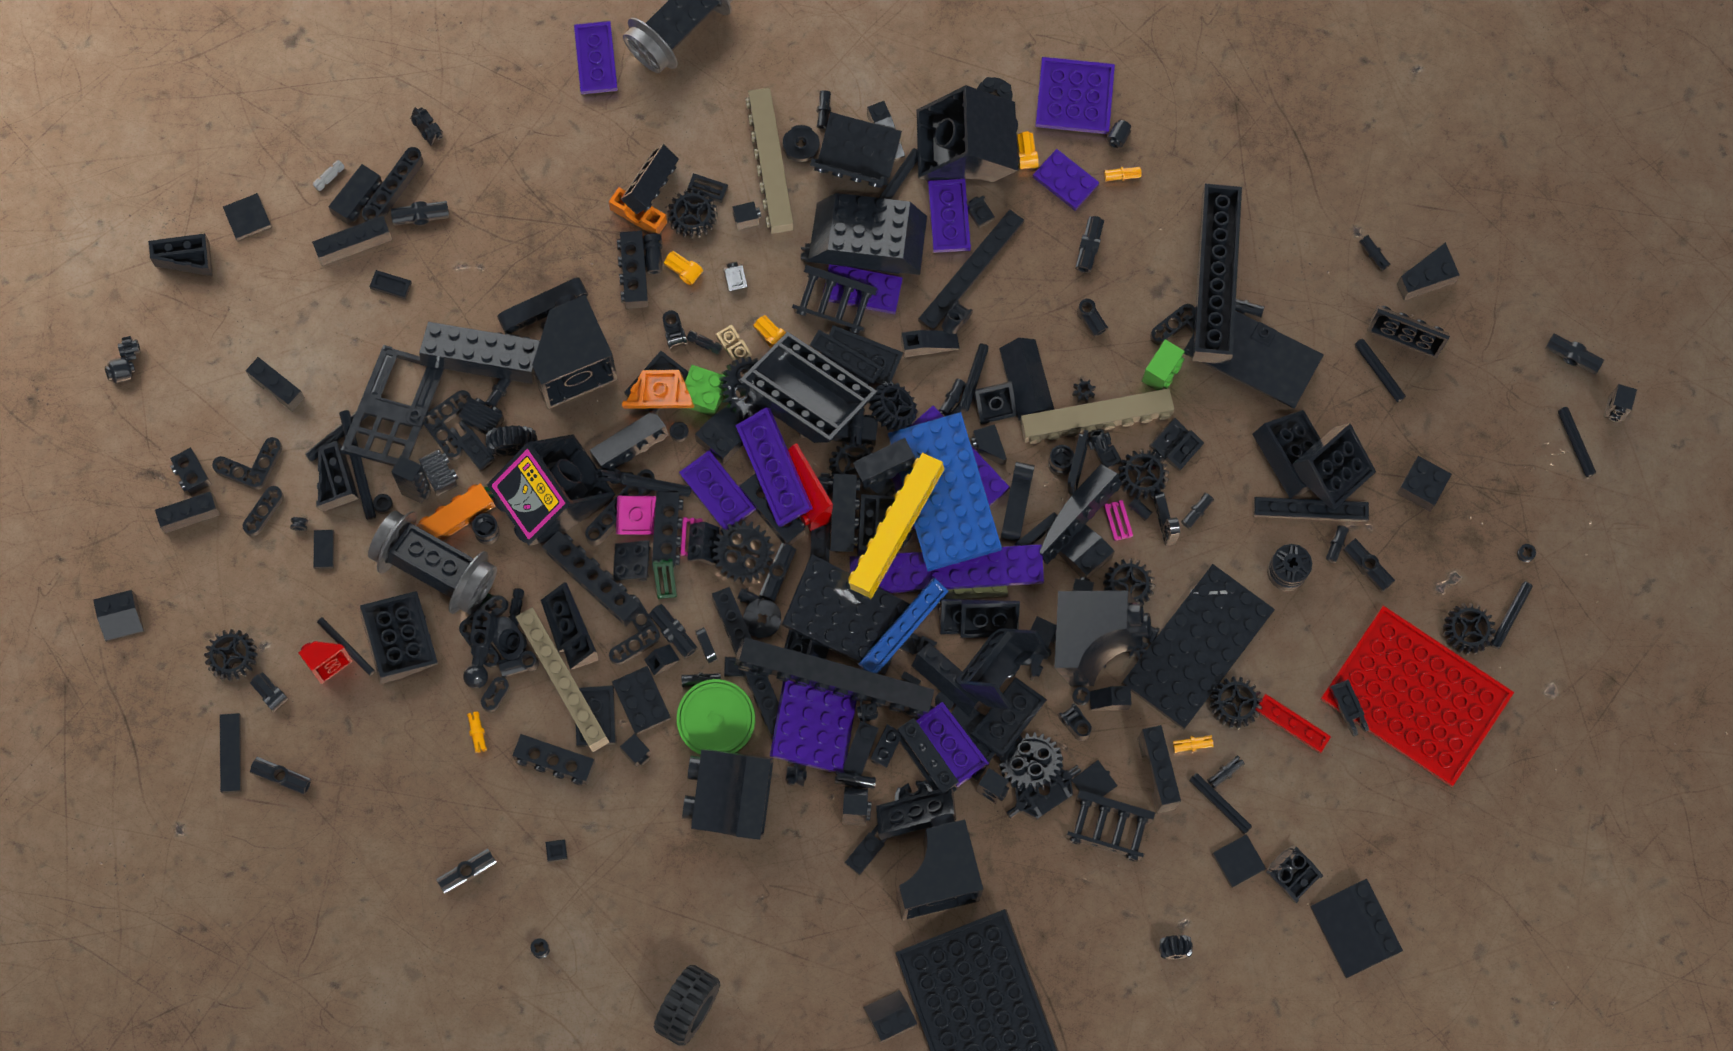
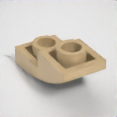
(732, 343)

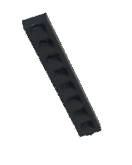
(971, 270)

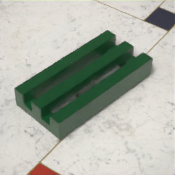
(663, 564)

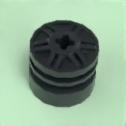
(1282, 575)

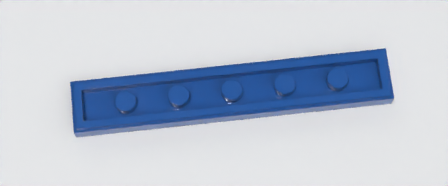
(903, 627)

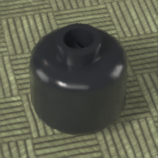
(119, 370)

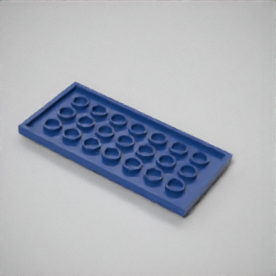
(957, 515)

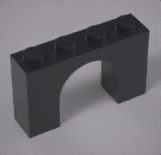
(1154, 746)

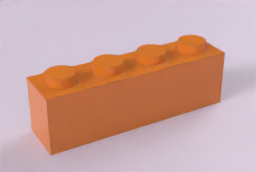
(458, 513)

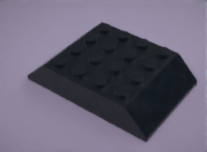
(868, 233)
(806, 389)

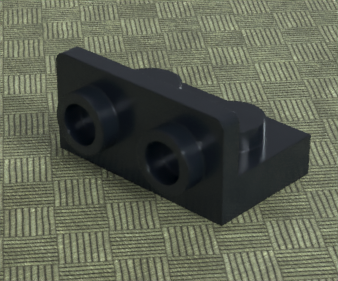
(701, 542)

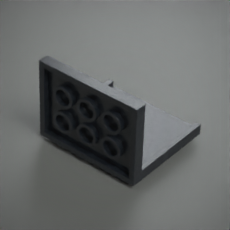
(858, 150)

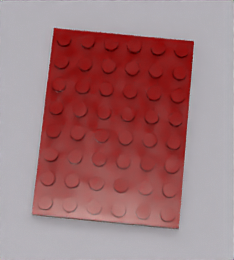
(1421, 696)

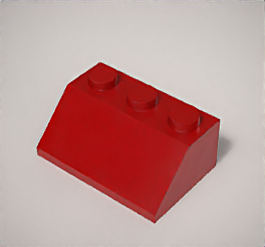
(324, 659)

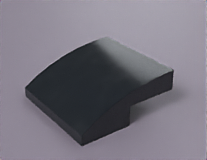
(1176, 444)

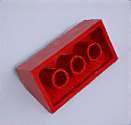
(817, 496)

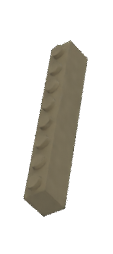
(770, 160)
(1097, 415)
(562, 679)

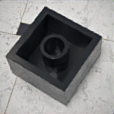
(1424, 483)

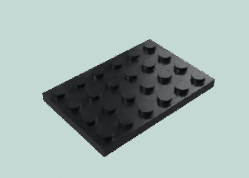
(840, 617)

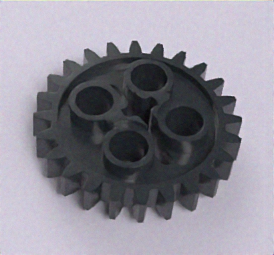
(731, 383)
(738, 568)
(1032, 762)

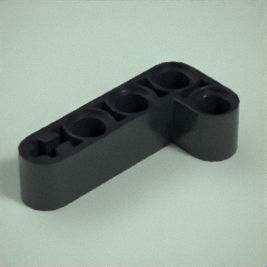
(1017, 501)

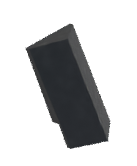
(1027, 375)
(977, 617)
(568, 627)

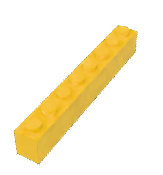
(896, 525)

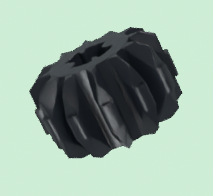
(1175, 947)

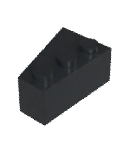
(182, 254)
(1429, 274)
(335, 478)
(871, 512)
(856, 806)

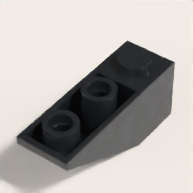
(928, 342)
(1048, 633)

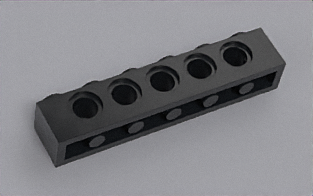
(624, 613)

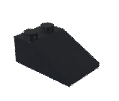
(721, 435)
(1086, 552)

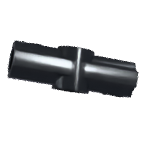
(419, 213)
(1089, 244)
(1574, 353)
(782, 561)
(1377, 574)
(673, 631)
(270, 770)
(454, 877)

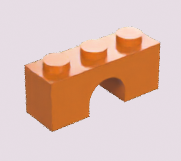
(651, 221)

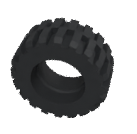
(686, 1005)

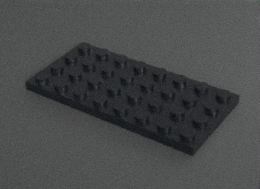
(1198, 646)

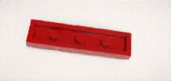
(1293, 724)

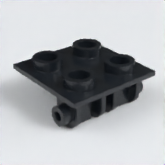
(631, 561)

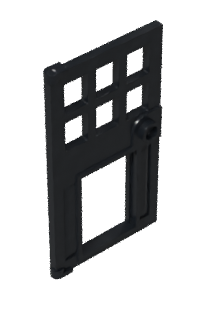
(389, 410)

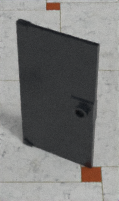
(1267, 361)

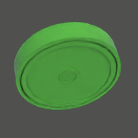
(716, 717)

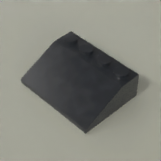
(1408, 331)
(1285, 442)
(1335, 466)
(398, 636)
(1356, 928)

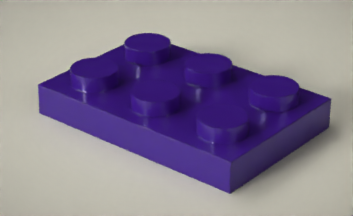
(1065, 179)

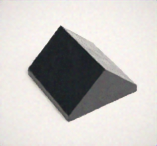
(995, 402)

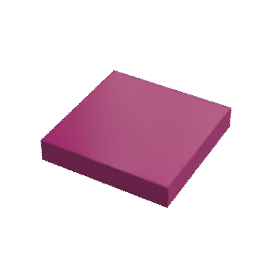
(635, 515)

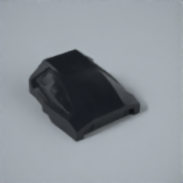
(1293, 872)

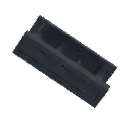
(848, 286)
(926, 757)
(1124, 812)

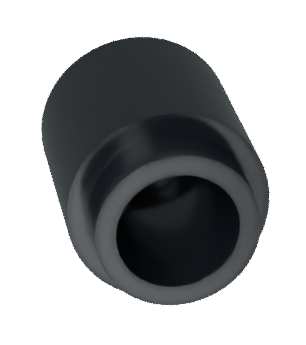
(1119, 134)

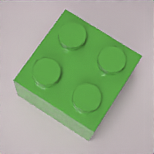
(1163, 366)
(704, 390)

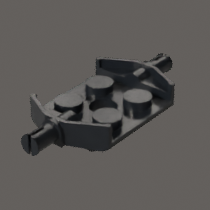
(1035, 804)

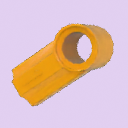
(1027, 152)
(686, 270)
(769, 330)

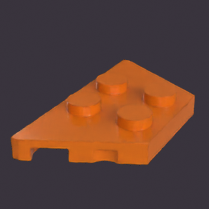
(659, 390)

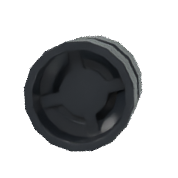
(1060, 460)
(486, 529)

